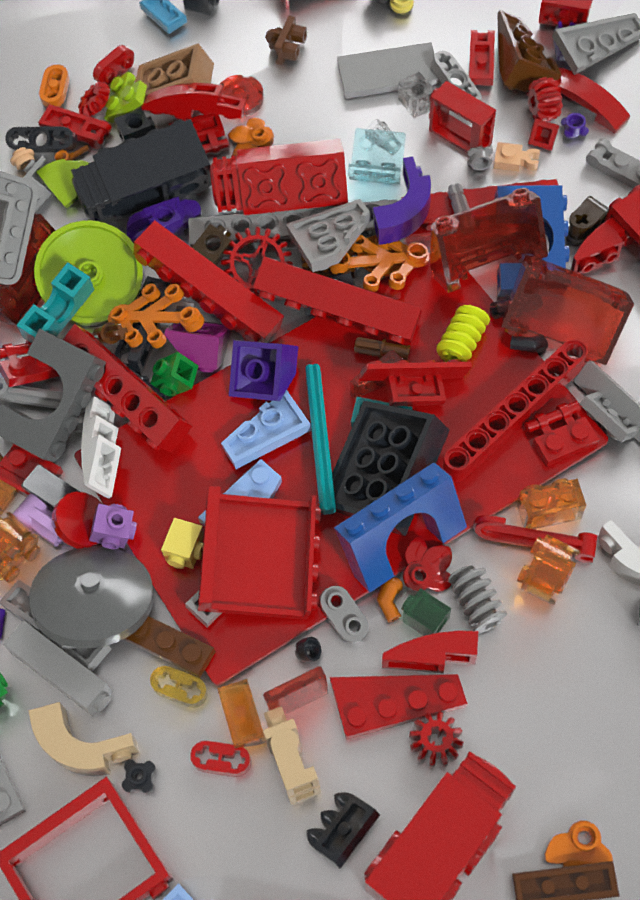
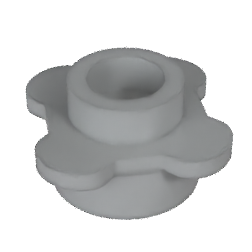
(480, 158)

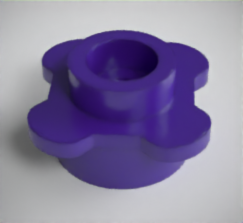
(574, 125)

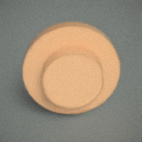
(22, 158)

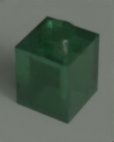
(425, 613)

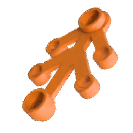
(411, 256)
(128, 314)

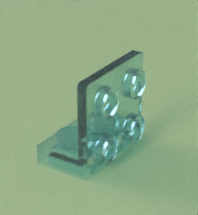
(377, 156)

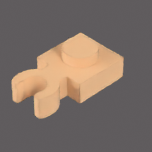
(511, 157)

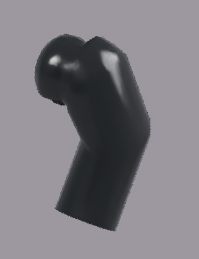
(531, 344)

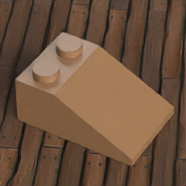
(176, 68)

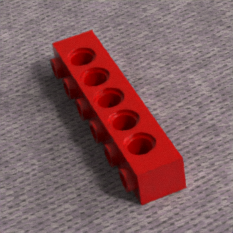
(170, 425)

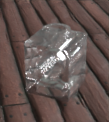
(415, 94)

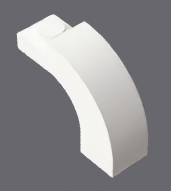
(625, 553)

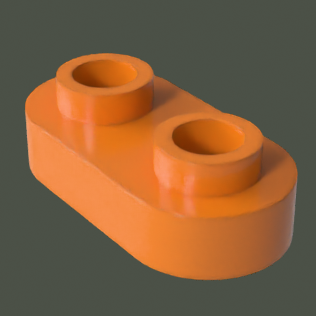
(51, 90)

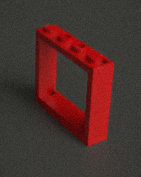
(69, 816)

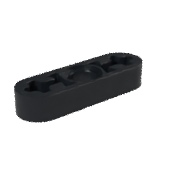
(32, 133)

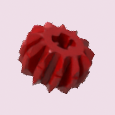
(545, 99)
(448, 744)

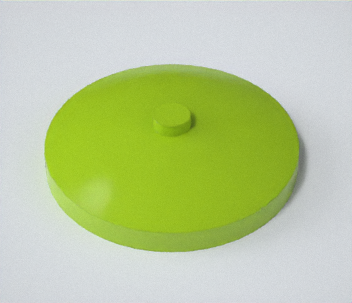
(101, 254)

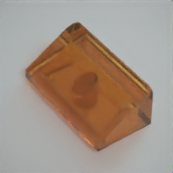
(241, 714)

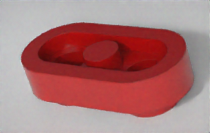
(113, 64)

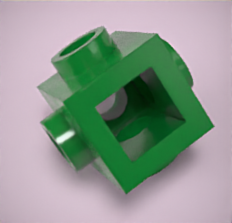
(174, 374)

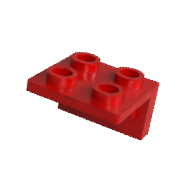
(565, 11)

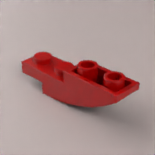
(185, 98)
(601, 246)

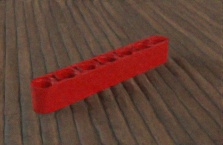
(512, 421)

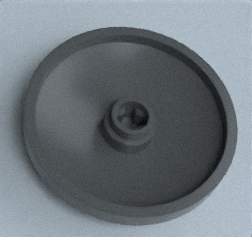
(91, 597)

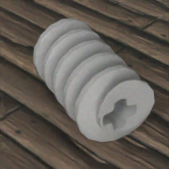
(476, 598)

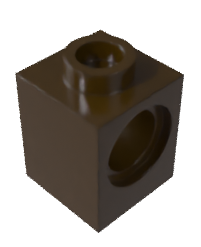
(209, 233)

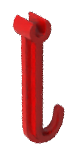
(495, 529)

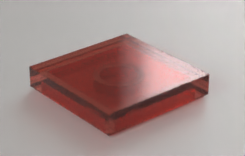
(297, 691)

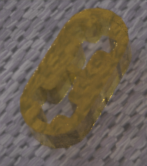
(181, 680)

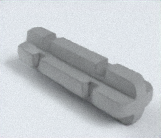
(458, 199)

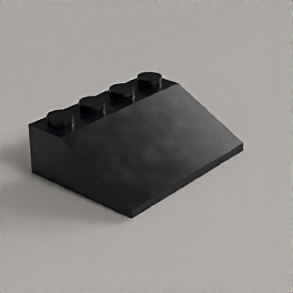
(383, 452)

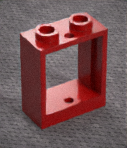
(451, 129)

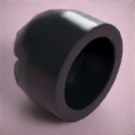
(308, 644)

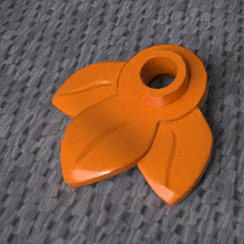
(252, 135)
(567, 849)

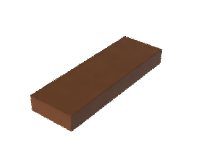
(568, 883)

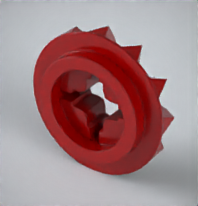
(94, 99)

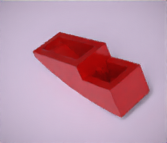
(432, 651)

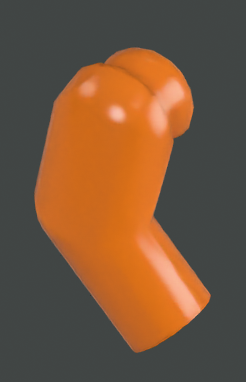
(386, 599)

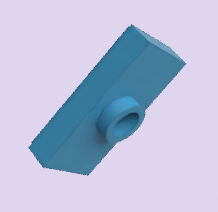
(164, 14)

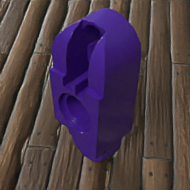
(170, 214)

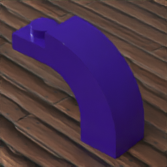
(405, 216)

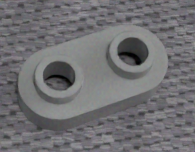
(343, 614)

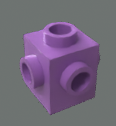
(112, 526)

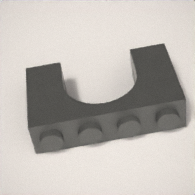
(78, 374)

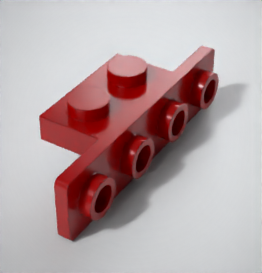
(415, 382)

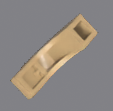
(91, 759)

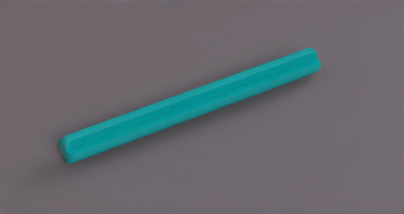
(320, 440)

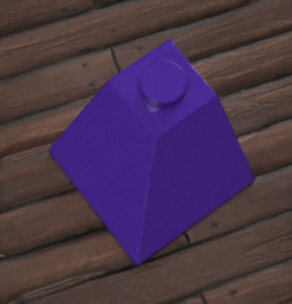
(262, 370)

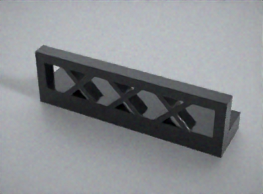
(139, 355)

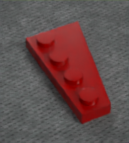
(385, 702)

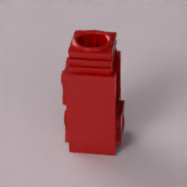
(281, 178)
(443, 836)

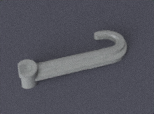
(32, 396)

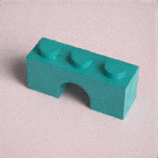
(68, 294)

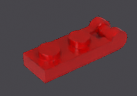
(481, 57)
(78, 123)

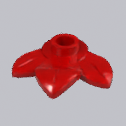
(430, 562)

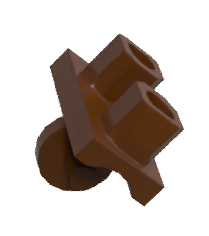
(282, 40)

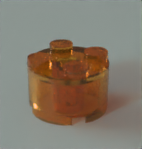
(16, 546)
(548, 569)

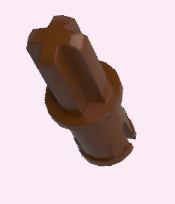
(110, 333)
(380, 348)

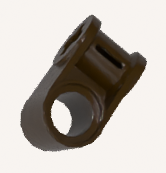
(585, 220)

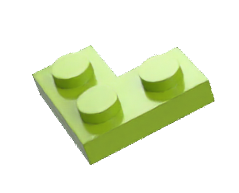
(124, 96)

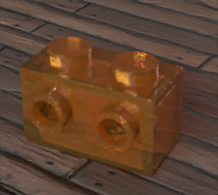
(551, 504)

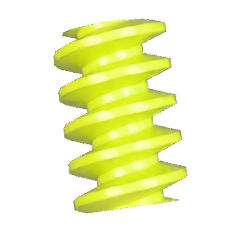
(463, 333)

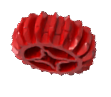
(245, 258)

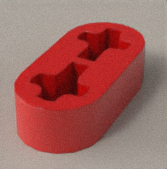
(222, 751)

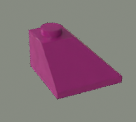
(203, 347)

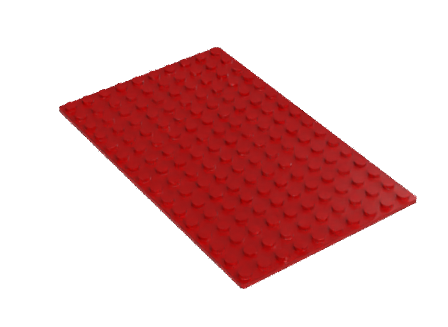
(177, 483)

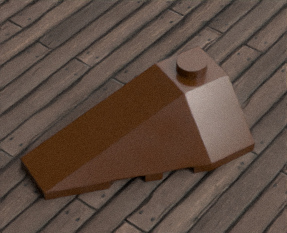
(521, 56)

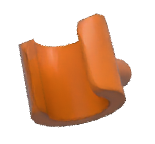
(62, 154)

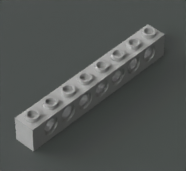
(274, 221)

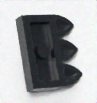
(343, 828)

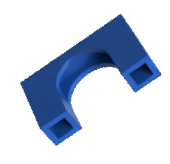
(556, 229)
(367, 531)

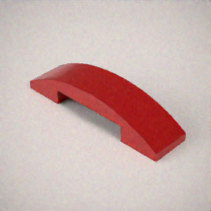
(592, 96)

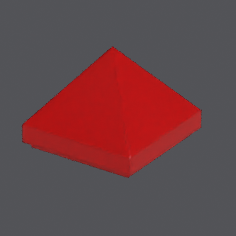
(543, 134)

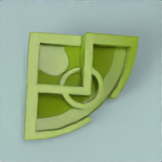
(58, 178)

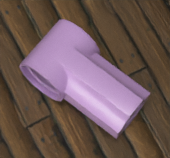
(38, 518)

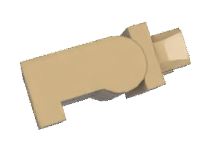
(285, 746)

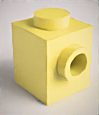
(183, 544)

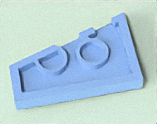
(269, 429)

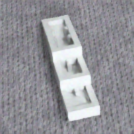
(99, 447)

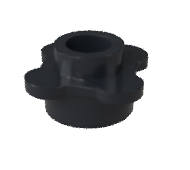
(143, 784)

